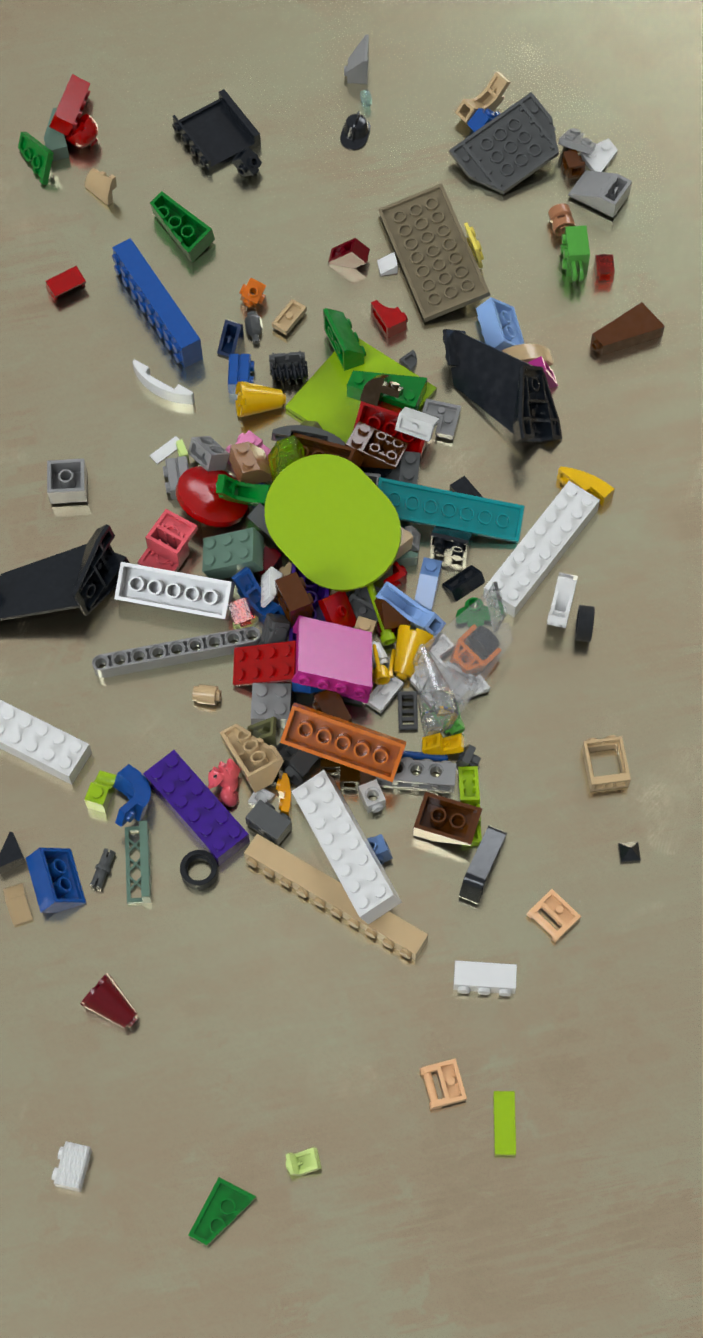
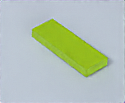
(504, 1123)

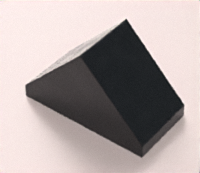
(11, 855)

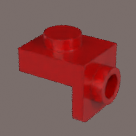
(400, 576)

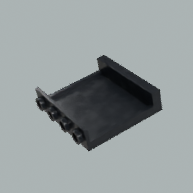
(217, 132)

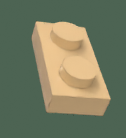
(289, 316)

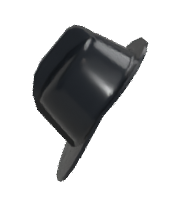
(355, 131)

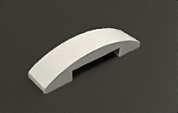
(178, 395)

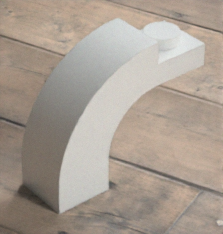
(562, 600)

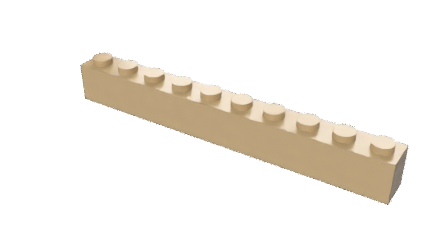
(331, 894)

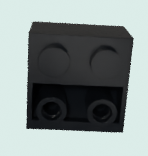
(450, 543)

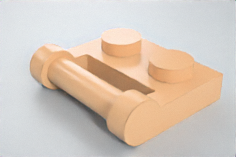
(558, 910)
(450, 1083)

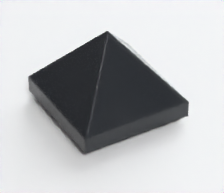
(629, 852)

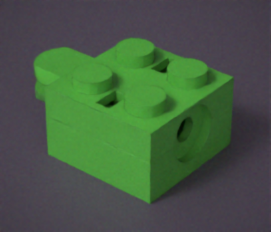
(575, 252)

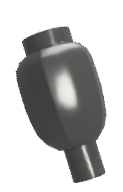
(254, 326)

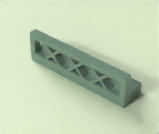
(144, 862)

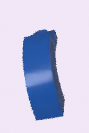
(250, 588)
(137, 790)

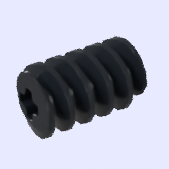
(289, 373)

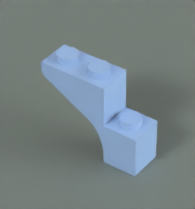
(411, 610)

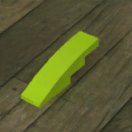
(470, 794)

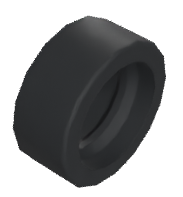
(584, 623)
(199, 884)

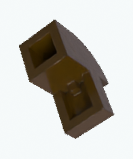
(377, 387)
(348, 776)

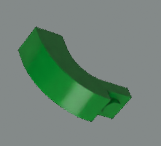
(241, 492)

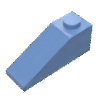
(428, 582)

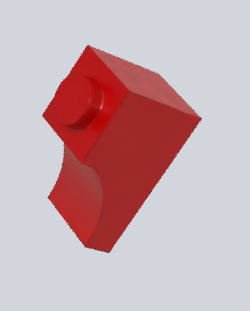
(389, 319)

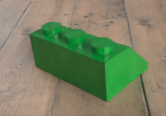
(343, 339)

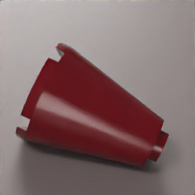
(110, 1003)

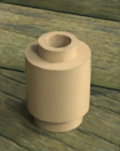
(206, 694)

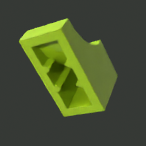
(100, 792)

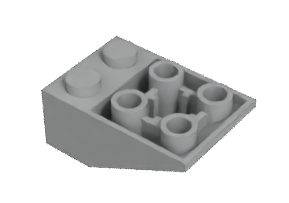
(602, 191)

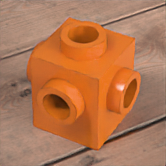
(252, 287)

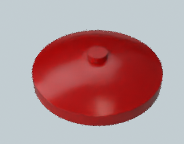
(199, 498)

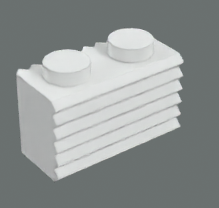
(72, 1166)

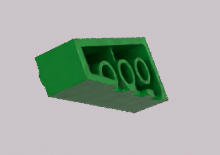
(185, 228)
(412, 394)

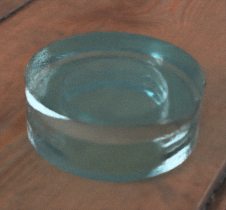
(366, 98)

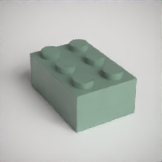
(231, 552)

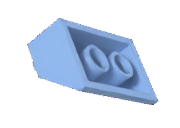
(499, 324)

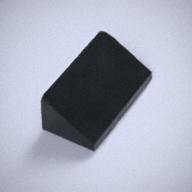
(464, 582)

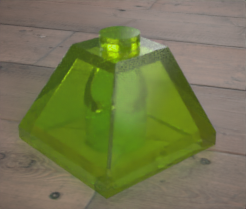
(283, 454)

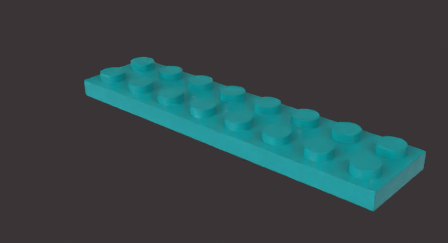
(454, 510)

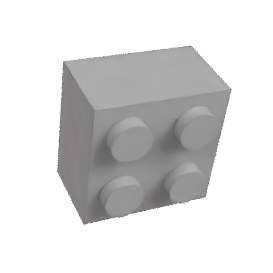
(67, 481)
(271, 701)

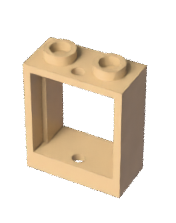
(607, 781)

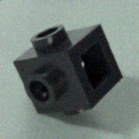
(247, 162)

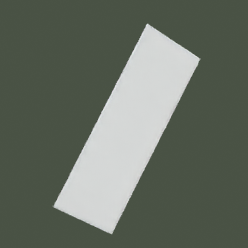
(165, 450)

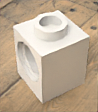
(369, 789)

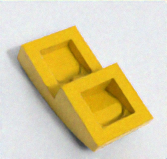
(437, 745)

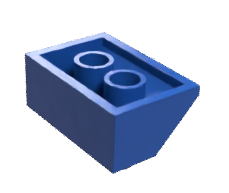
(55, 879)

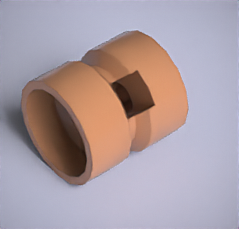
(560, 217)

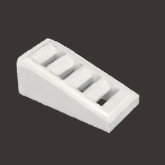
(268, 588)

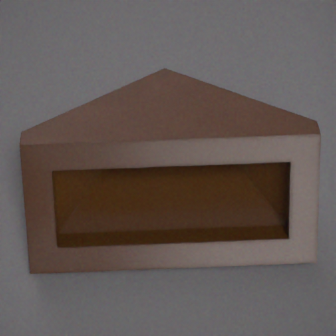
(390, 616)

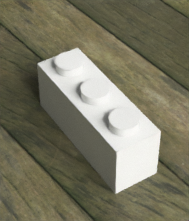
(485, 978)

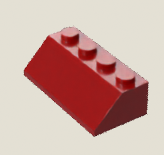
(384, 419)

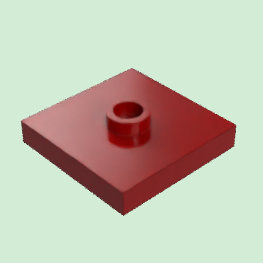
(337, 609)

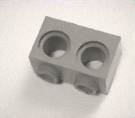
(208, 453)

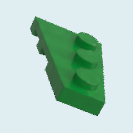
(37, 155)
(219, 1211)

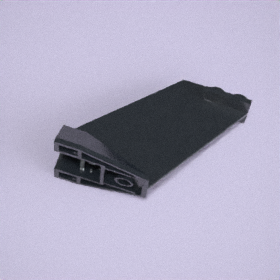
(503, 387)
(63, 581)

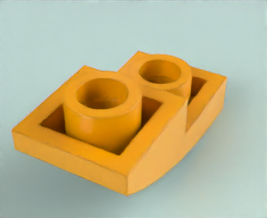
(284, 791)

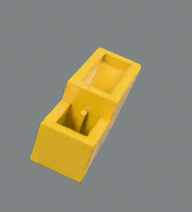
(588, 482)

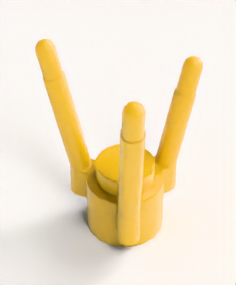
(381, 674)

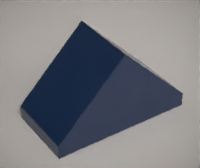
(231, 338)

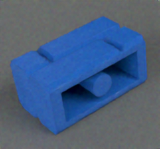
(239, 370)

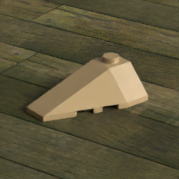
(254, 757)

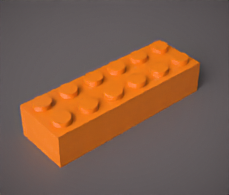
(343, 742)

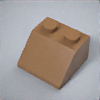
(249, 463)

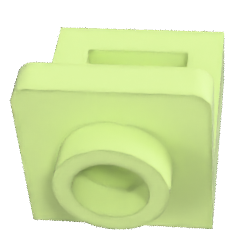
(303, 1162)

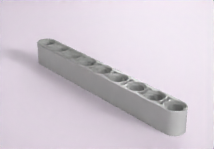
(168, 648)

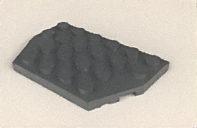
(509, 146)

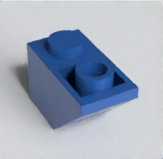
(481, 117)

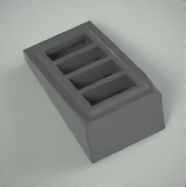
(407, 695)

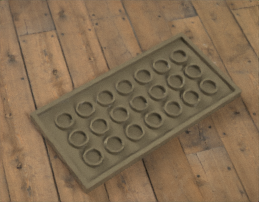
(433, 252)

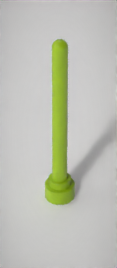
(387, 636)

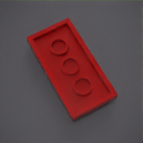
(264, 663)

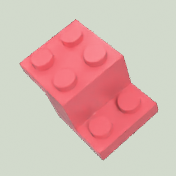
(168, 542)

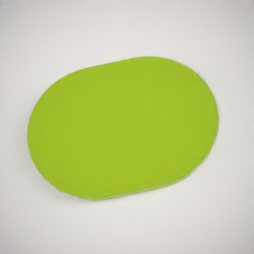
(333, 522)

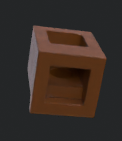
(573, 164)

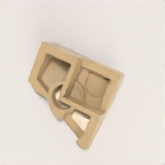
(101, 185)

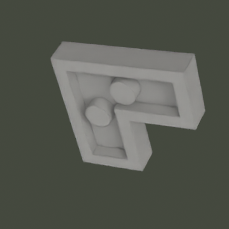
(575, 140)
(447, 414)

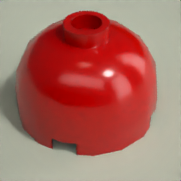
(84, 133)

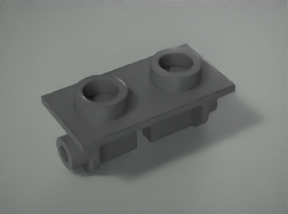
(288, 358)

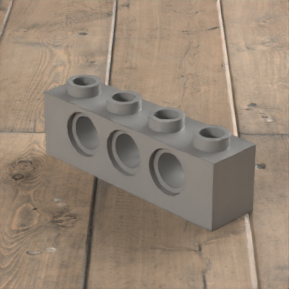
(425, 780)

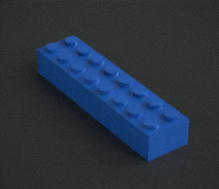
(157, 303)

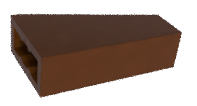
(627, 330)

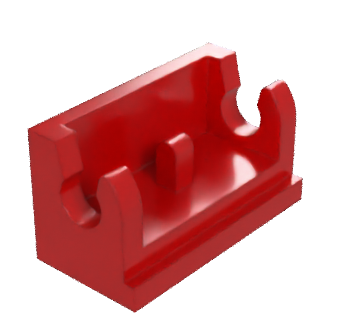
(64, 282)

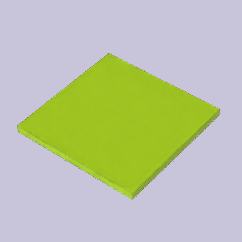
(325, 393)

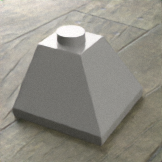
(358, 63)

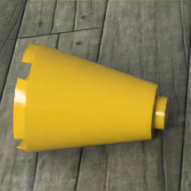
(257, 399)
(406, 648)

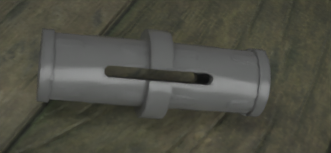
(102, 869)

